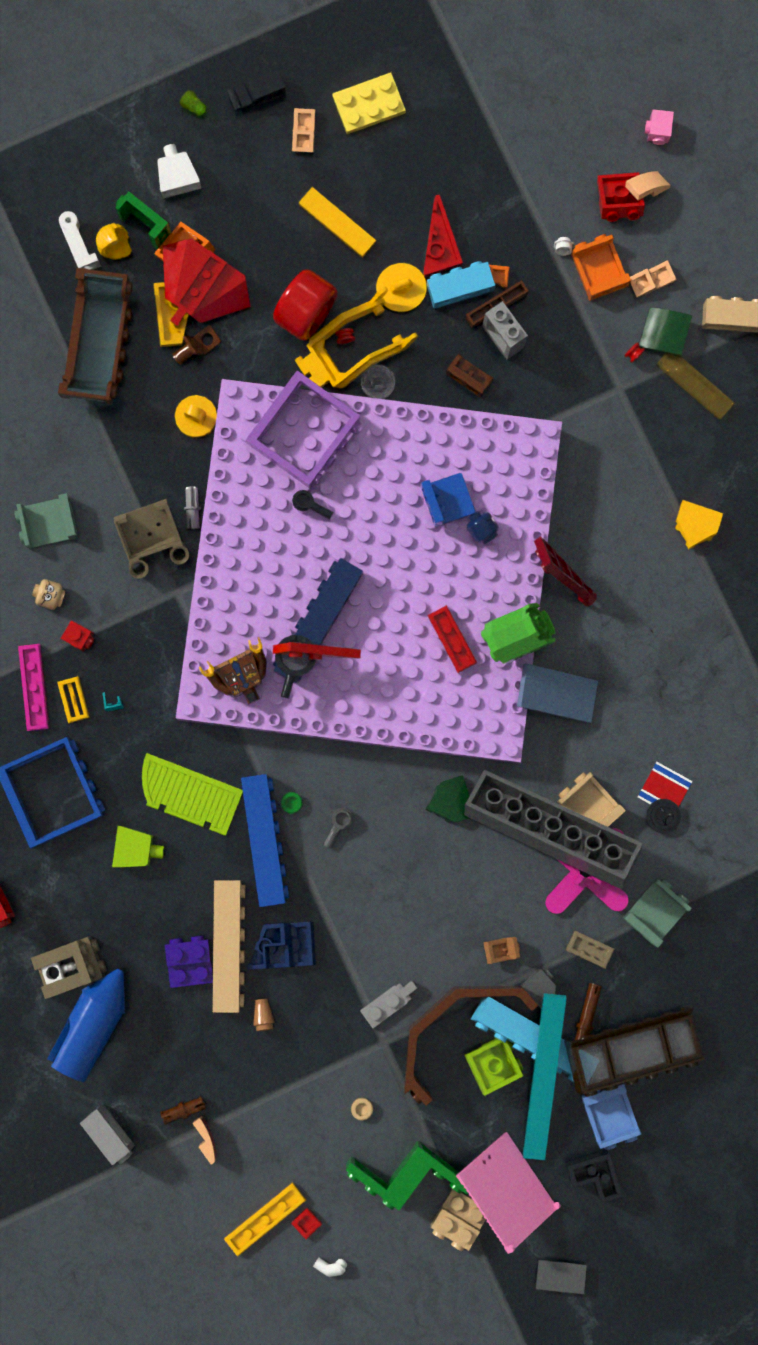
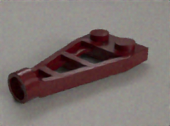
(558, 567)

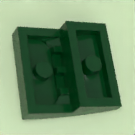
(665, 331)

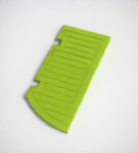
(189, 794)

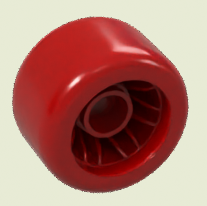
(305, 304)

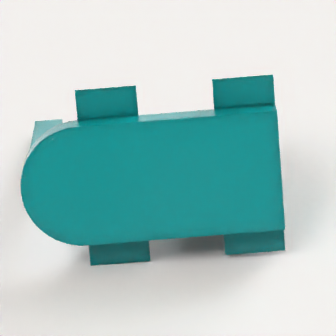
(109, 707)

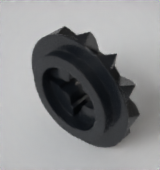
(668, 807)

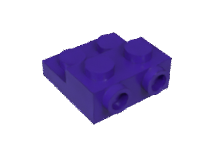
(189, 962)

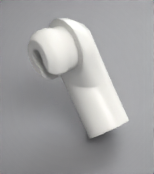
(331, 1269)

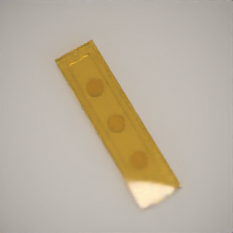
(696, 384)

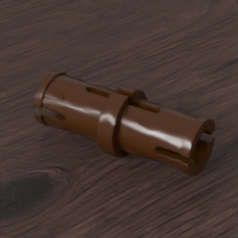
(183, 1110)

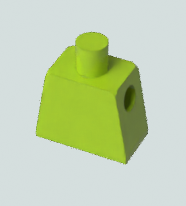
(135, 848)

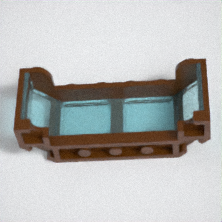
(97, 336)

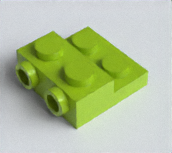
(494, 1065)

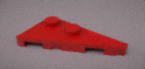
(441, 248)
(315, 652)

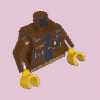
(240, 673)

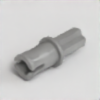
(192, 508)

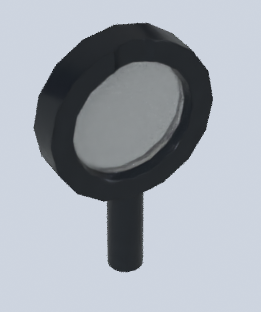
(293, 666)

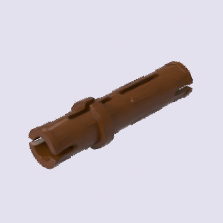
(588, 1011)

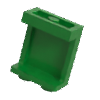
(129, 204)

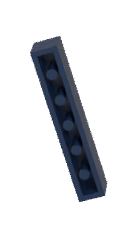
(327, 605)

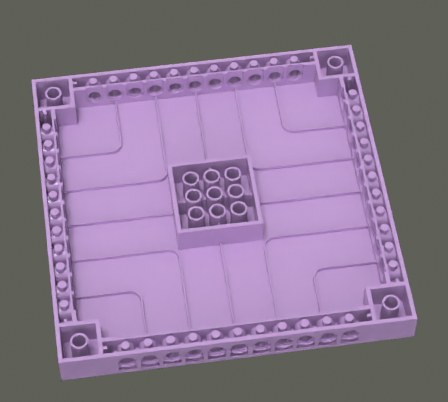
(267, 560)

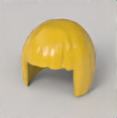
(113, 241)

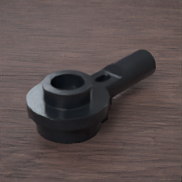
(304, 501)

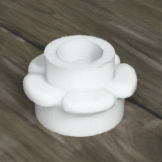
(563, 246)

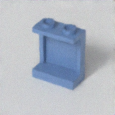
(611, 1117)

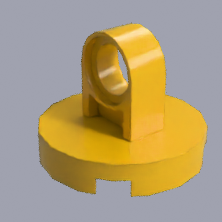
(196, 416)

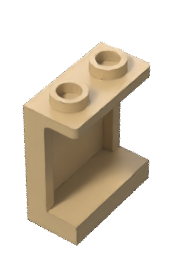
(591, 800)

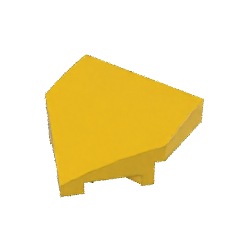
(697, 523)

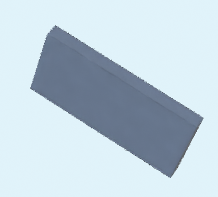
(557, 693)

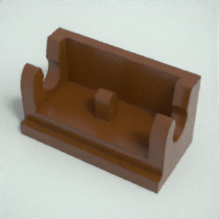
(469, 376)

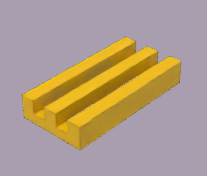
(65, 702)

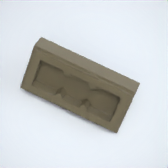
(589, 949)

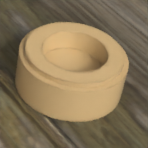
(362, 1109)

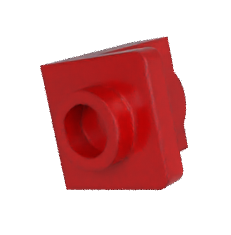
(78, 636)

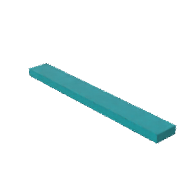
(544, 1076)

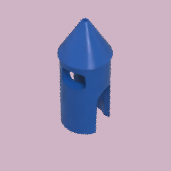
(89, 1026)

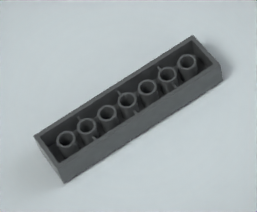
(553, 829)

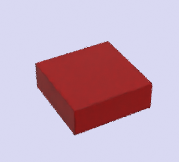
(306, 1223)

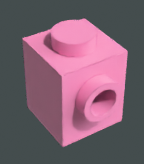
(659, 127)

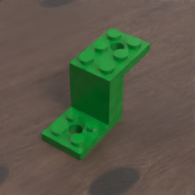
(406, 1176)

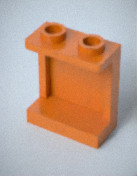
(600, 267)

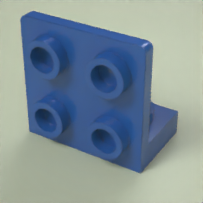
(447, 499)

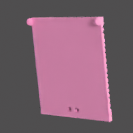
(507, 1192)

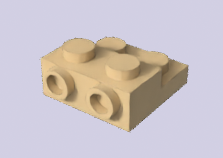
(458, 1220)

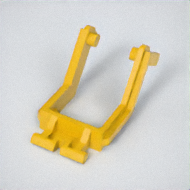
(322, 366)

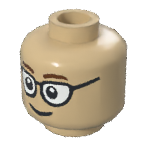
(48, 594)

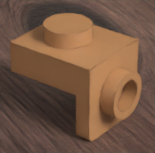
(502, 950)

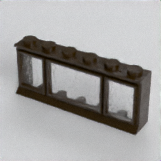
(634, 1052)

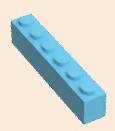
(516, 1029)

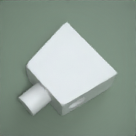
(176, 173)

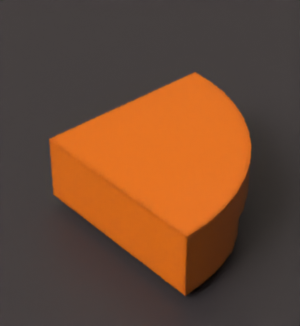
(500, 275)

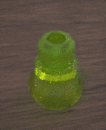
(192, 102)

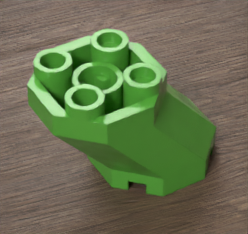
(518, 633)

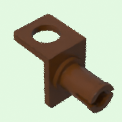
(195, 345)

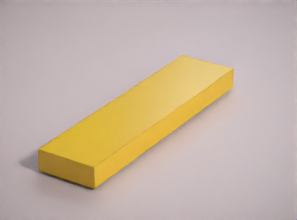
(337, 222)
(265, 1219)

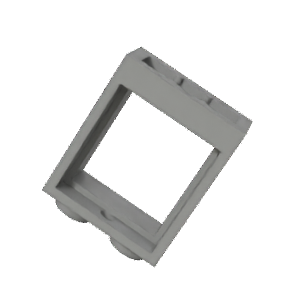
(506, 336)
(108, 1135)

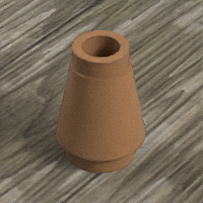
(263, 1016)

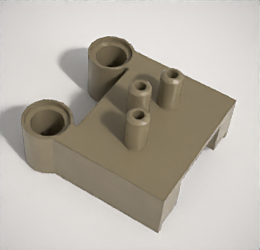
(148, 532)

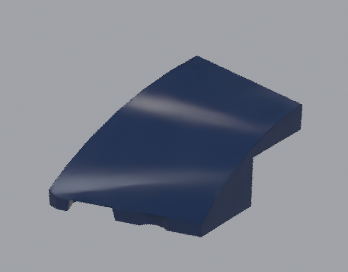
(284, 946)

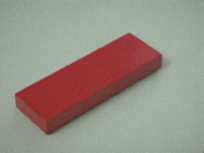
(452, 639)

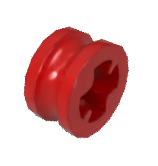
(345, 336)
(634, 352)

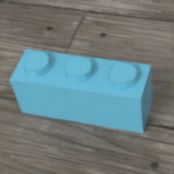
(460, 284)

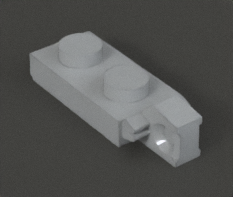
(387, 1003)

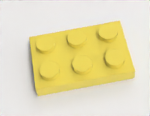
(369, 103)

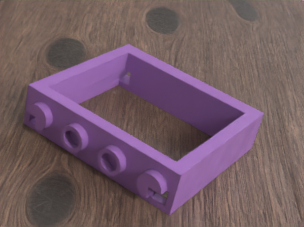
(276, 408)

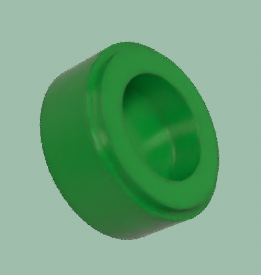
(291, 802)

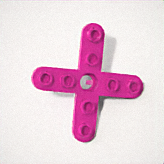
(575, 882)

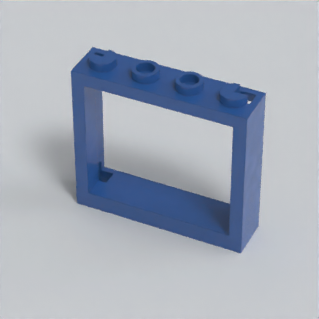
(18, 806)

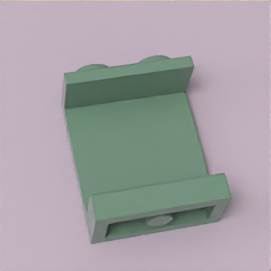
(46, 522)
(657, 911)

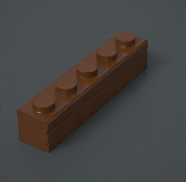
(508, 296)

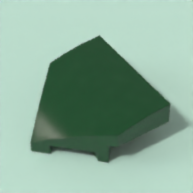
(450, 800)

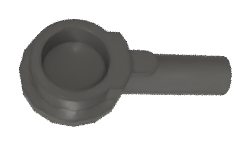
(341, 819)

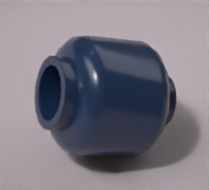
(482, 527)

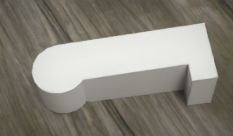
(70, 228)

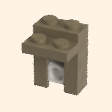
(86, 962)

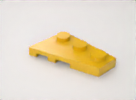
(168, 332)

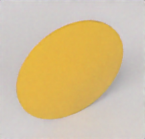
(405, 287)

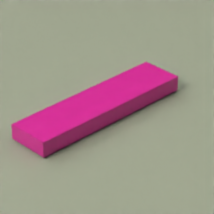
(33, 687)

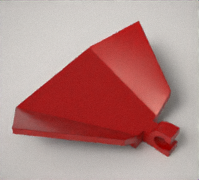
(201, 283)

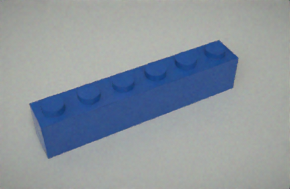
(263, 840)

